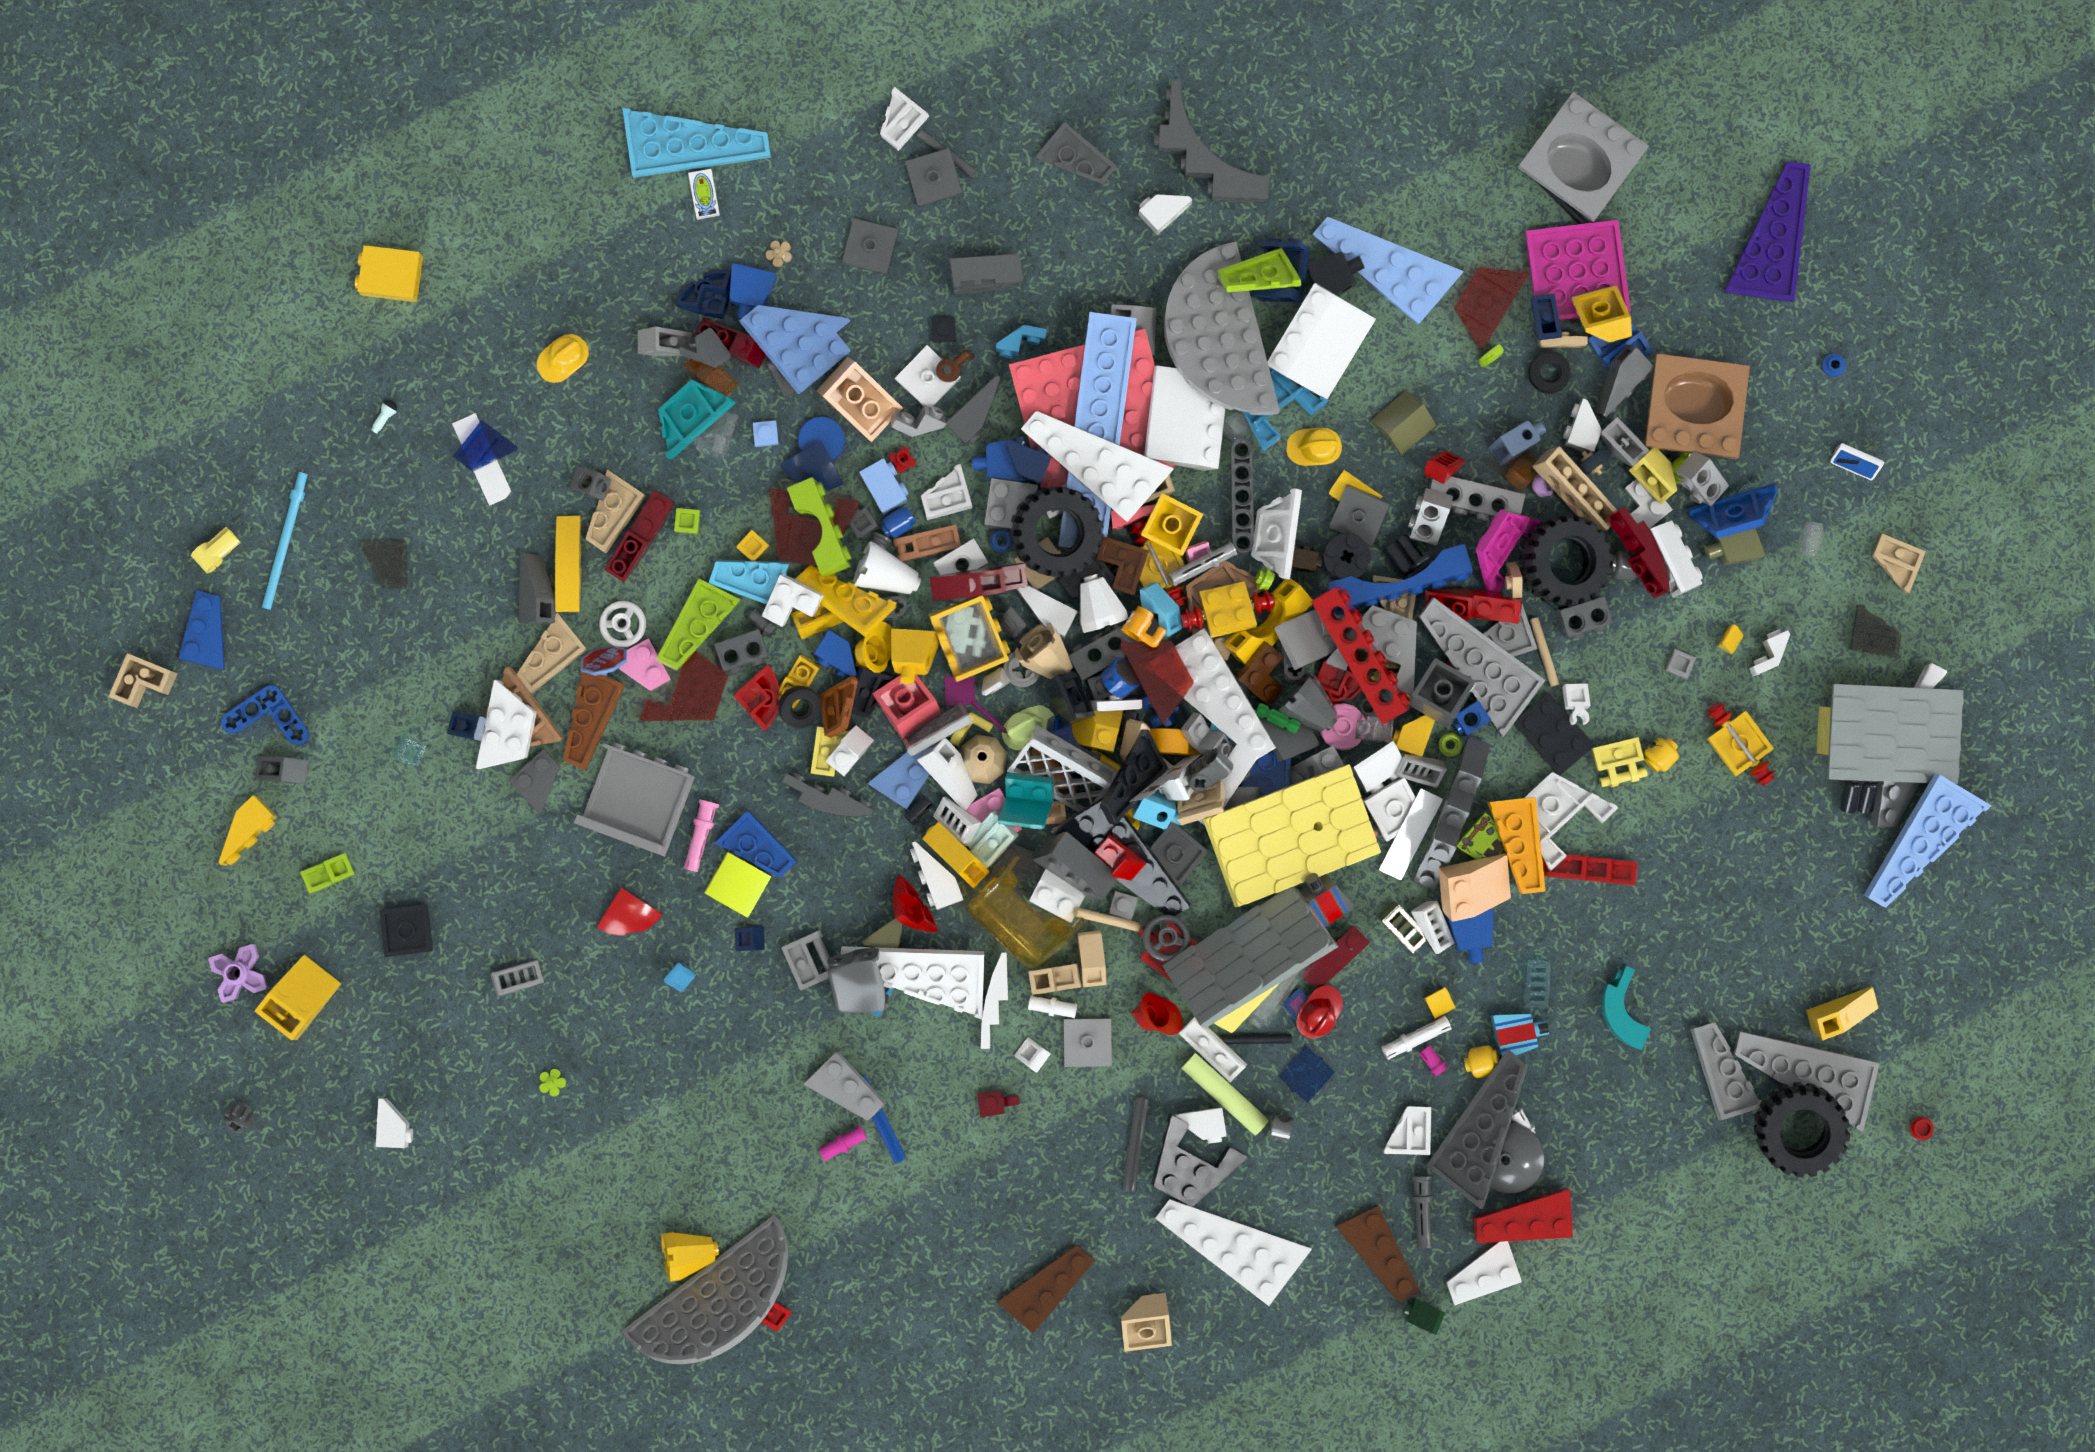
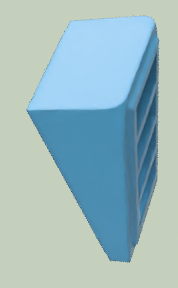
(679, 977)

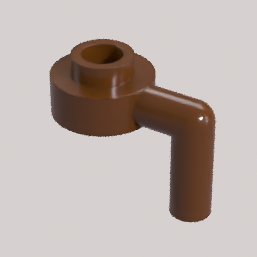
(954, 365)

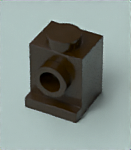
(1306, 559)

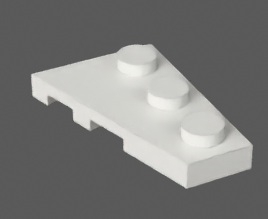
(1485, 1275)

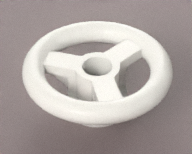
(631, 608)

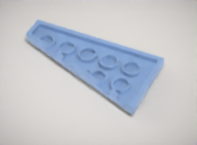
(1399, 274)
(1927, 833)

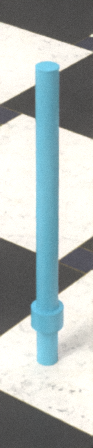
(296, 496)

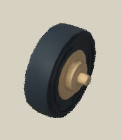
(1593, 462)

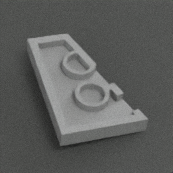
(1513, 637)

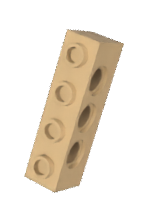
(1574, 487)

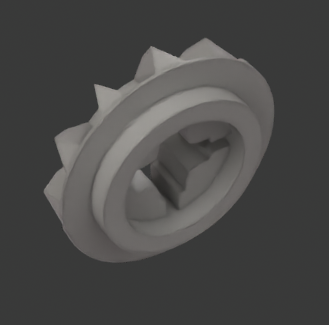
(1016, 677)

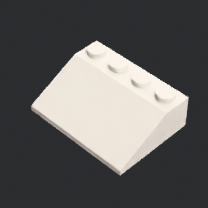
(1320, 341)
(1182, 423)

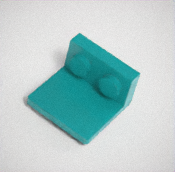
(1027, 801)

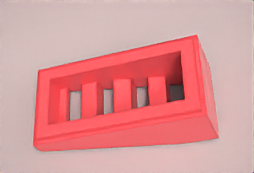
(1142, 513)

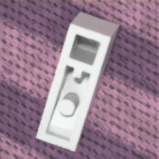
(1048, 609)

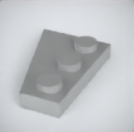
(846, 1087)

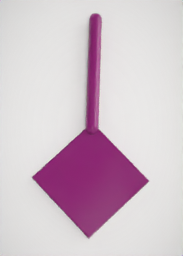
(964, 693)

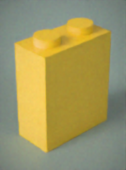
(389, 273)

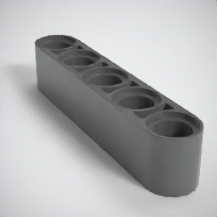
(1246, 486)

